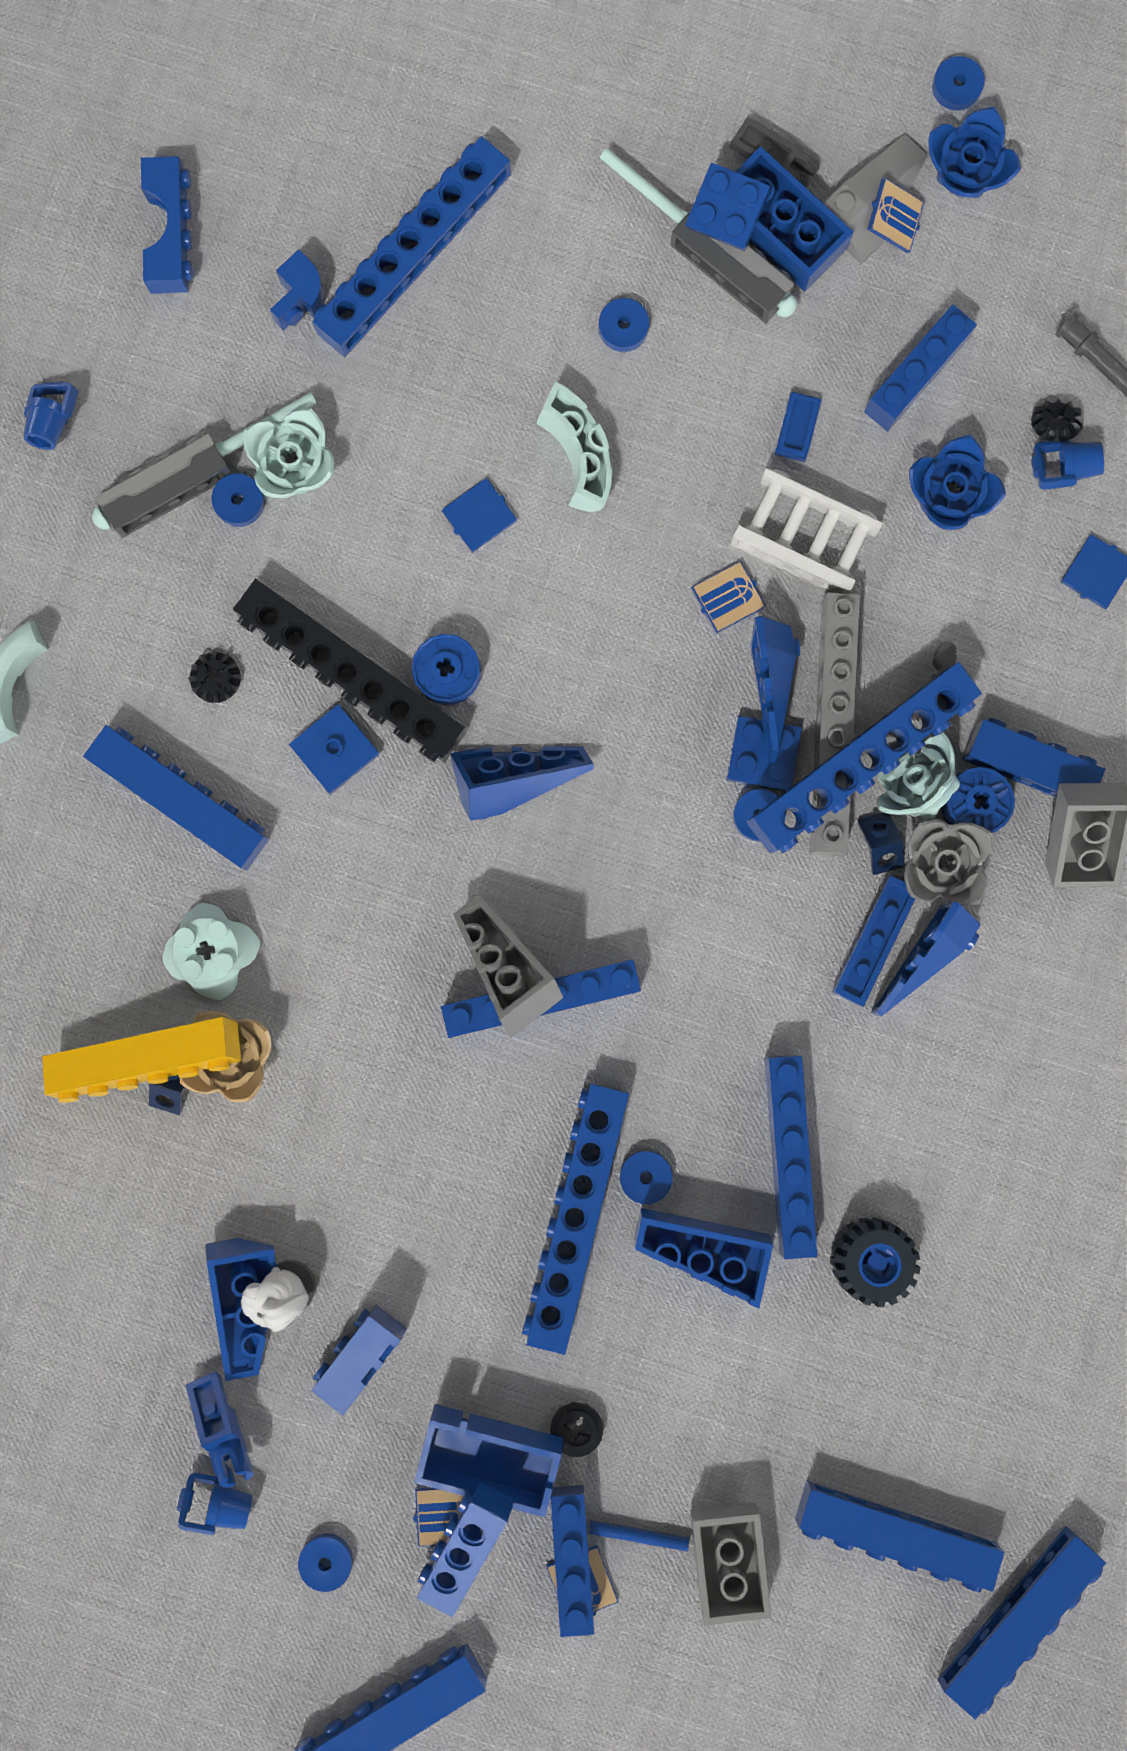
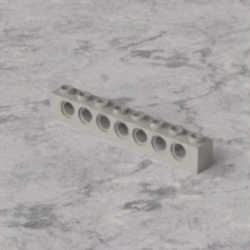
(835, 709)

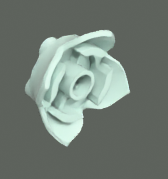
(271, 442)
(921, 780)
(234, 949)

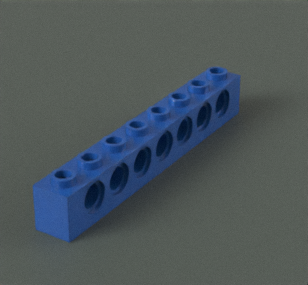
(476, 158)
(959, 694)
(555, 1334)

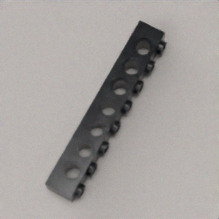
(261, 600)

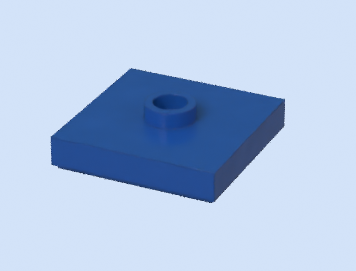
(334, 749)

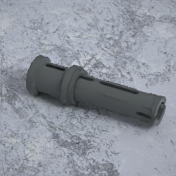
(1087, 344)

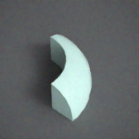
(585, 445)
(16, 654)

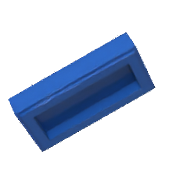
(798, 426)

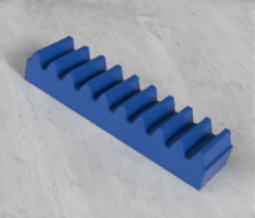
(874, 942)

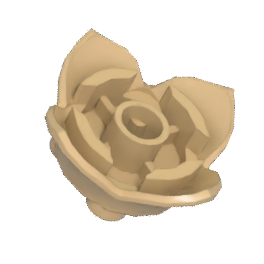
(242, 1078)

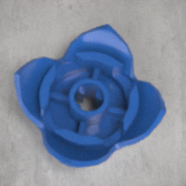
(981, 139)
(962, 464)

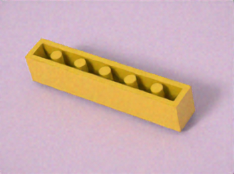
(141, 1059)

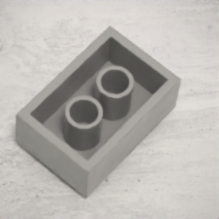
(1088, 835)
(730, 1563)

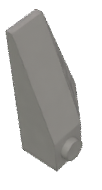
(854, 198)

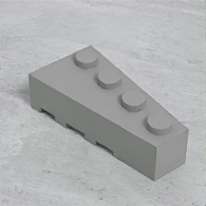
(511, 973)

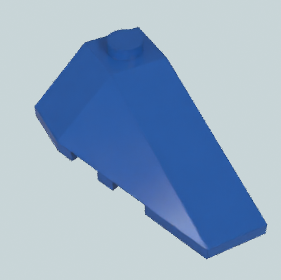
(773, 661)
(502, 781)
(941, 942)
(231, 1268)

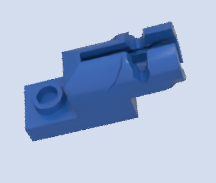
(218, 1429)

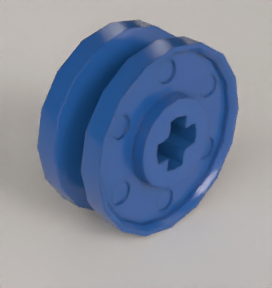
(436, 653)
(996, 801)

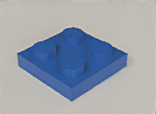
(728, 206)
(750, 757)

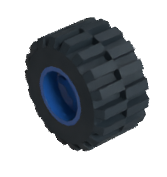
(875, 1261)

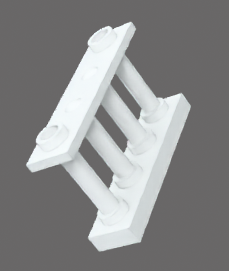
(780, 551)

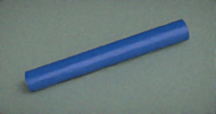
(639, 1535)

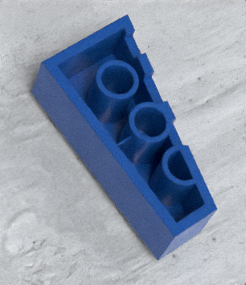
(708, 1251)

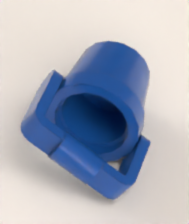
(47, 417)
(1076, 462)
(225, 1509)

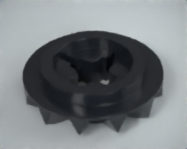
(1063, 429)
(229, 678)
(591, 1422)

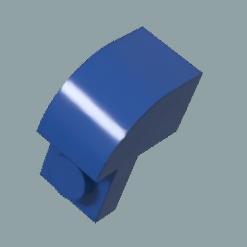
(303, 288)

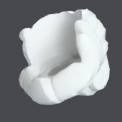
(275, 1300)

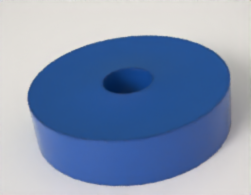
(958, 69)
(628, 311)
(231, 487)
(745, 807)
(646, 1192)
(325, 1578)

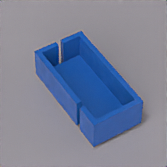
(489, 1451)

